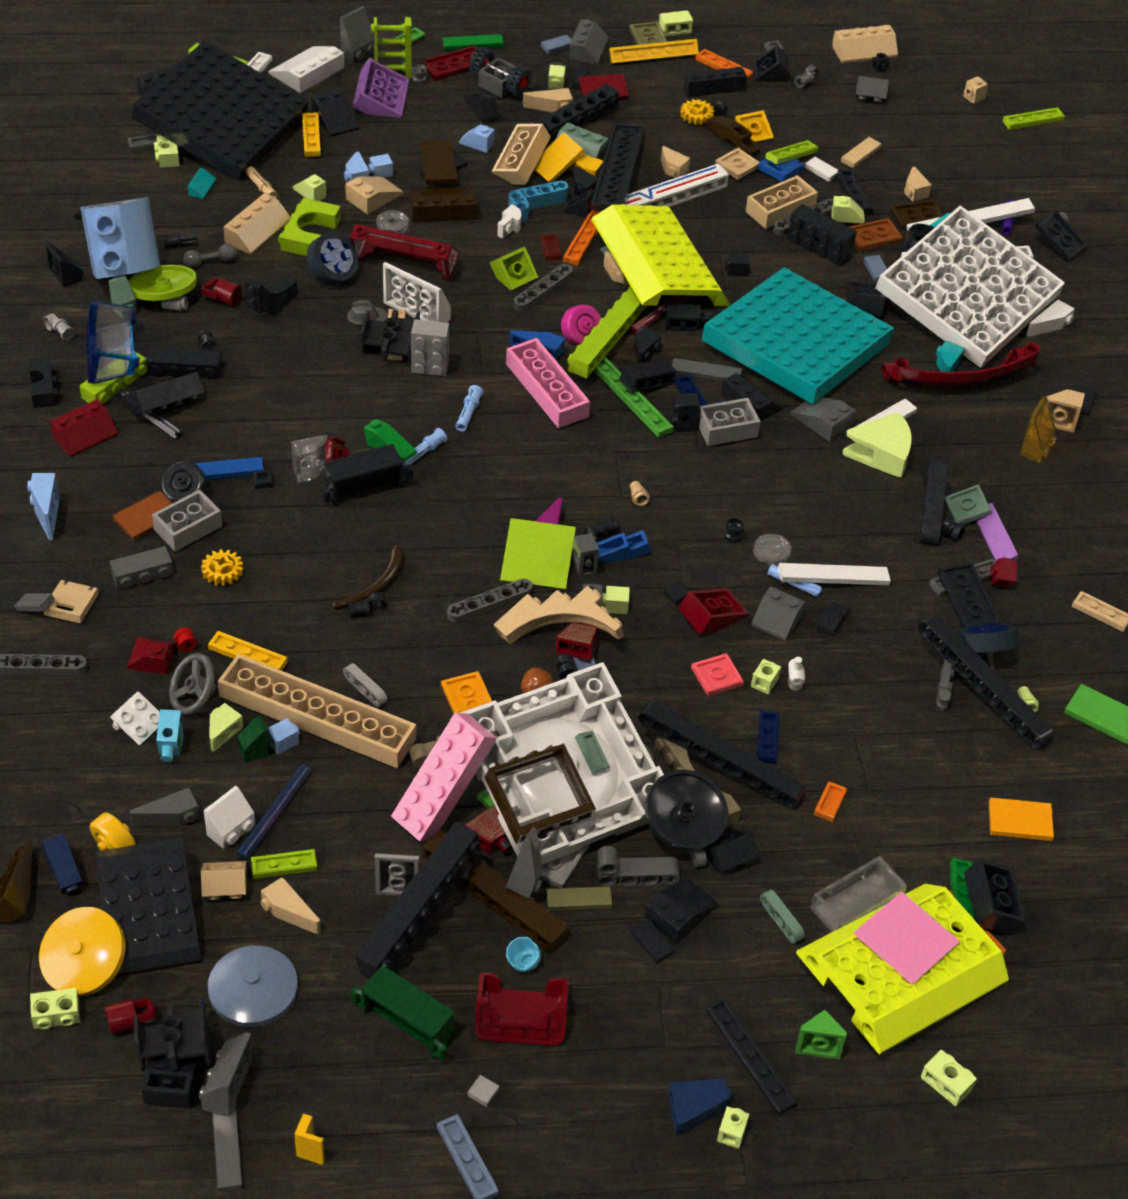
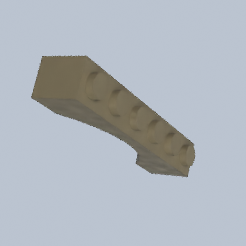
(679, 760)

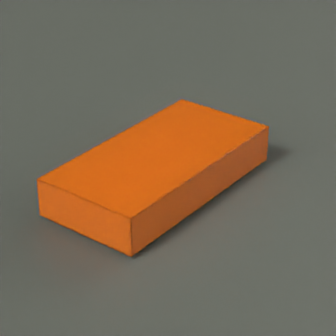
(830, 801)

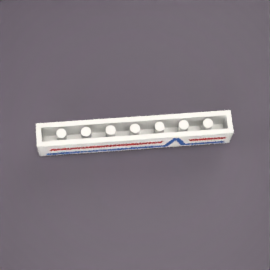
(681, 188)

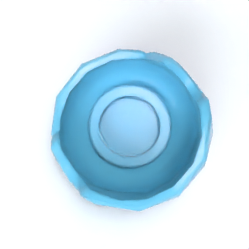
(523, 954)

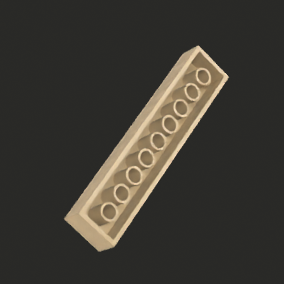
(317, 710)

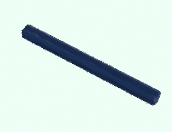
(273, 812)

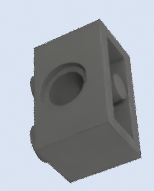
(585, 555)

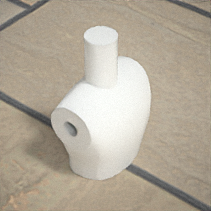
(796, 674)

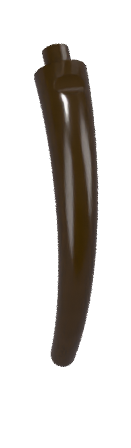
(394, 564)

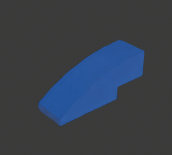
(623, 547)

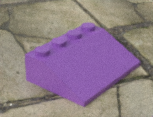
(380, 91)

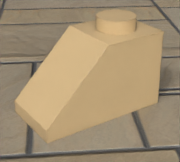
(674, 163)
(917, 186)
(613, 269)

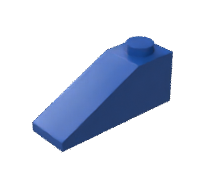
(553, 343)

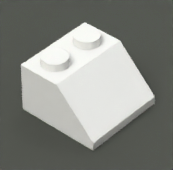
(229, 818)

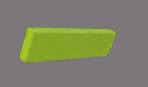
(1033, 118)
(792, 152)

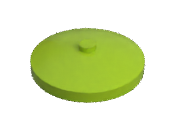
(163, 282)

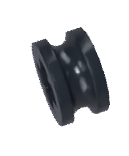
(721, 110)

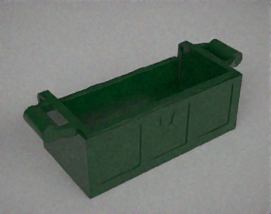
(407, 1009)

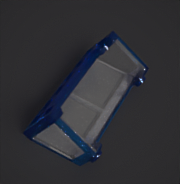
(110, 342)

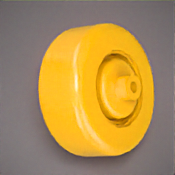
(110, 832)

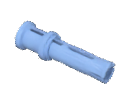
(470, 403)
(429, 444)

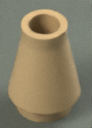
(639, 494)

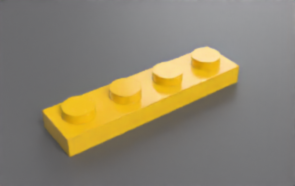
(311, 134)
(231, 646)

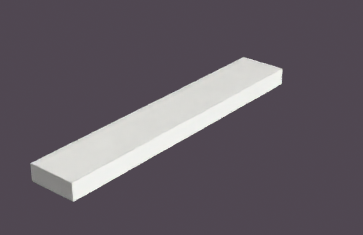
(833, 574)

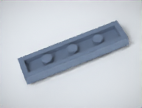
(467, 1158)

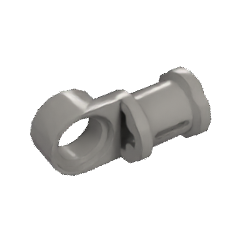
(59, 326)

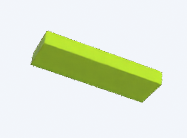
(284, 864)

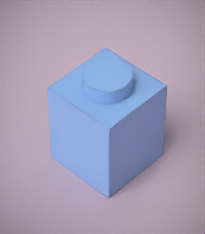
(381, 166)
(283, 736)

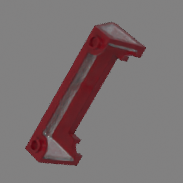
(368, 240)

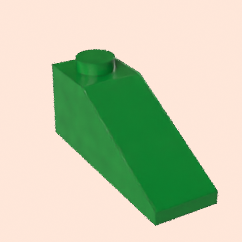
(382, 434)

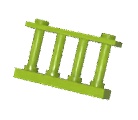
(404, 41)

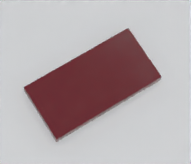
(449, 63)

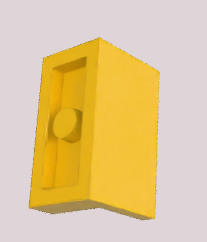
(308, 1145)

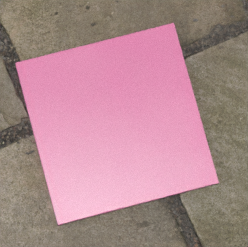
(906, 937)

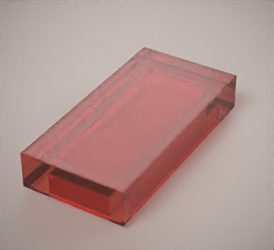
(550, 247)

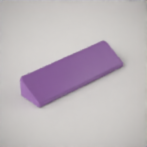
(997, 536)

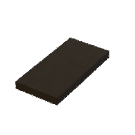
(438, 162)

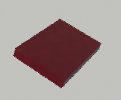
(617, 81)

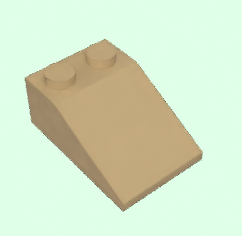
(371, 192)

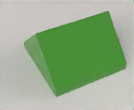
(821, 1037)

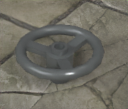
(194, 684)

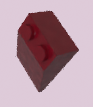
(712, 609)

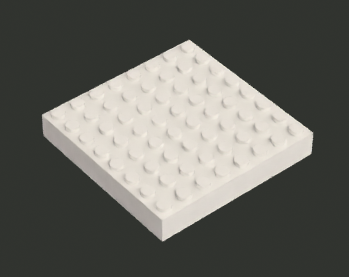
(970, 285)

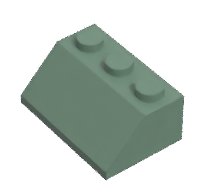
(592, 143)

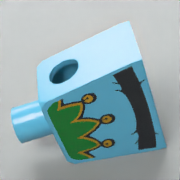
(170, 734)

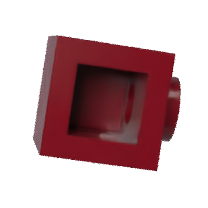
(1004, 573)

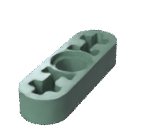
(782, 916)

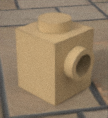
(975, 90)

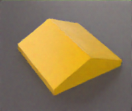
(756, 124)

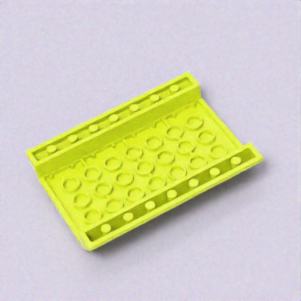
(655, 253)

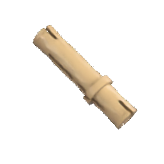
(264, 186)

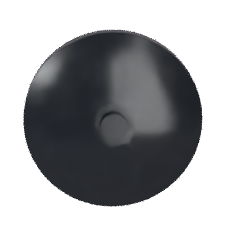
(686, 810)

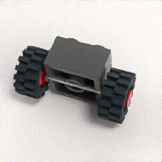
(499, 75)

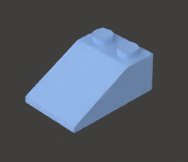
(45, 500)

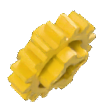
(696, 111)
(222, 567)

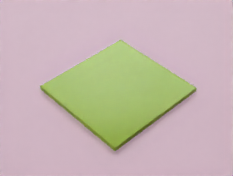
(538, 553)

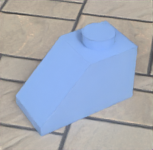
(479, 138)
(356, 168)

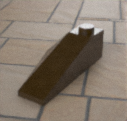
(16, 884)

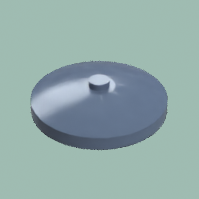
(252, 986)

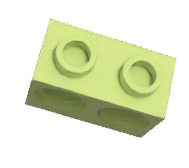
(54, 1003)

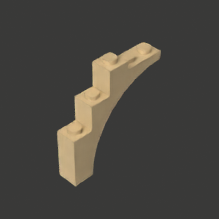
(558, 608)

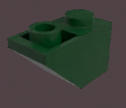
(254, 740)

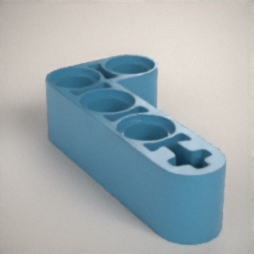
(538, 196)

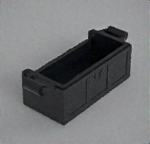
(364, 473)

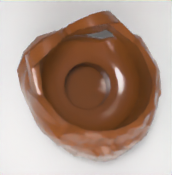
(534, 679)

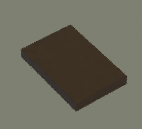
(915, 212)

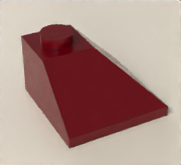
(151, 655)

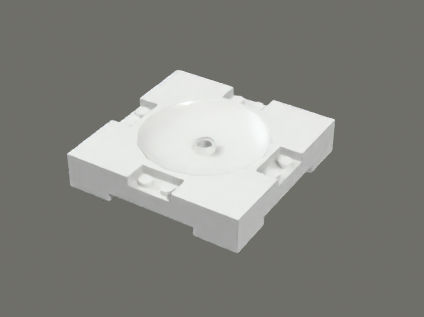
(554, 717)

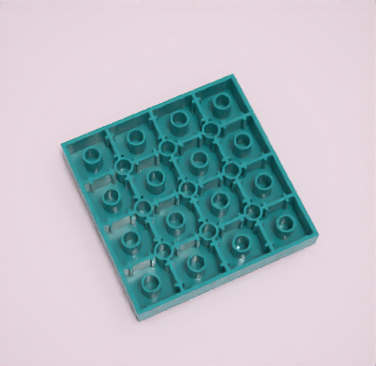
(797, 335)

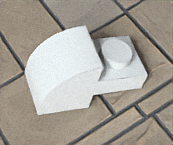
(510, 221)

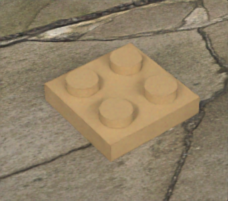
(738, 163)

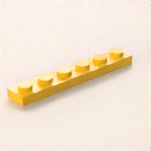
(653, 51)

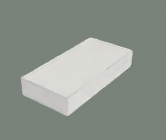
(821, 169)

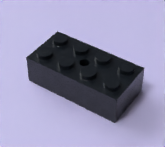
(822, 234)

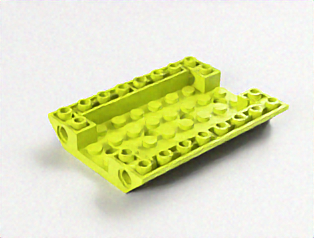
(889, 1005)

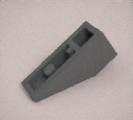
(167, 811)
(527, 867)

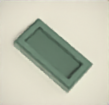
(592, 752)

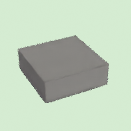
(483, 1091)

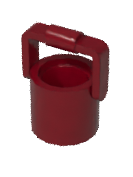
(223, 291)
(121, 1015)

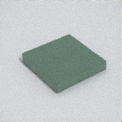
(968, 505)

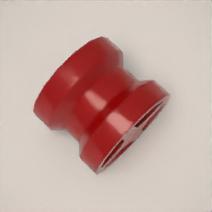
(185, 639)

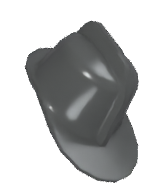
(358, 311)

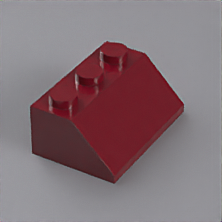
(83, 428)

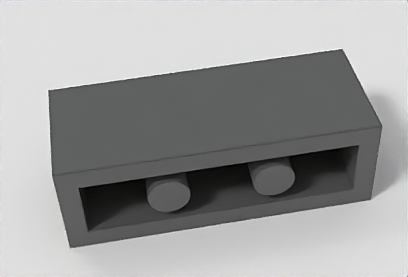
(141, 567)

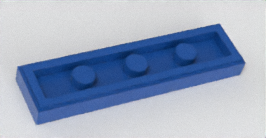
(231, 468)

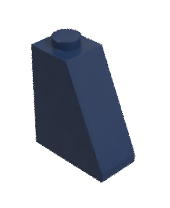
(61, 863)
(697, 1102)

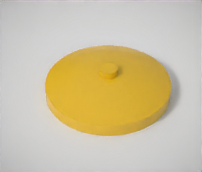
(82, 951)

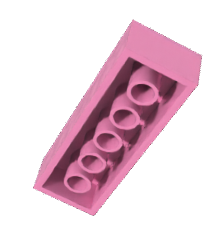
(547, 383)
(444, 776)

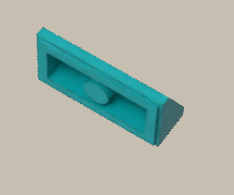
(201, 184)

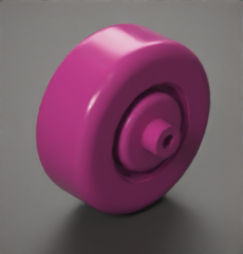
(579, 322)

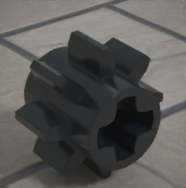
(880, 62)

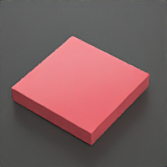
(717, 674)

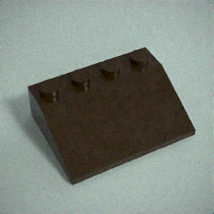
(443, 204)

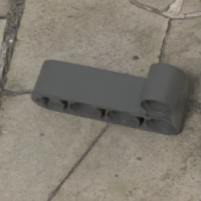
(635, 871)

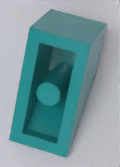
(949, 356)

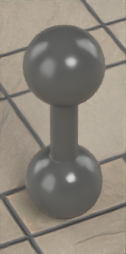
(193, 259)

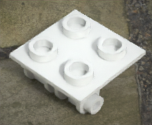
(136, 718)

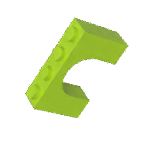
(307, 213)

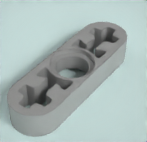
(365, 685)

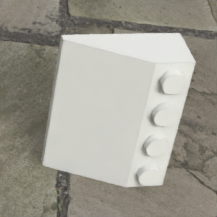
(309, 67)
(415, 295)

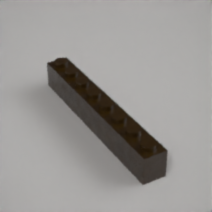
(522, 913)

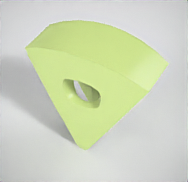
(881, 444)

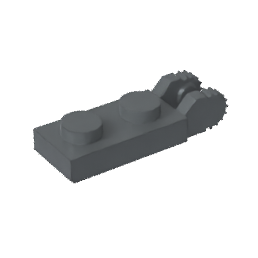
(945, 686)

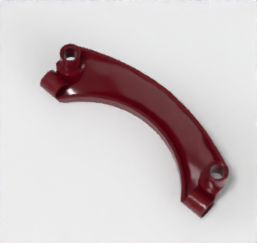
(1015, 360)

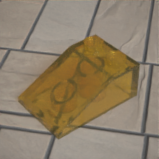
(1039, 432)

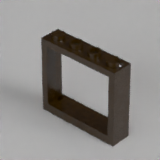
(533, 759)

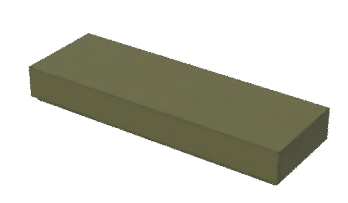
(579, 898)

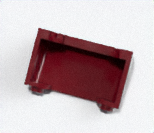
(521, 1014)

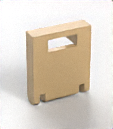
(71, 596)

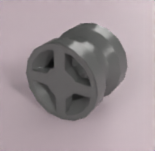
(419, 73)

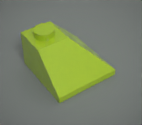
(514, 269)

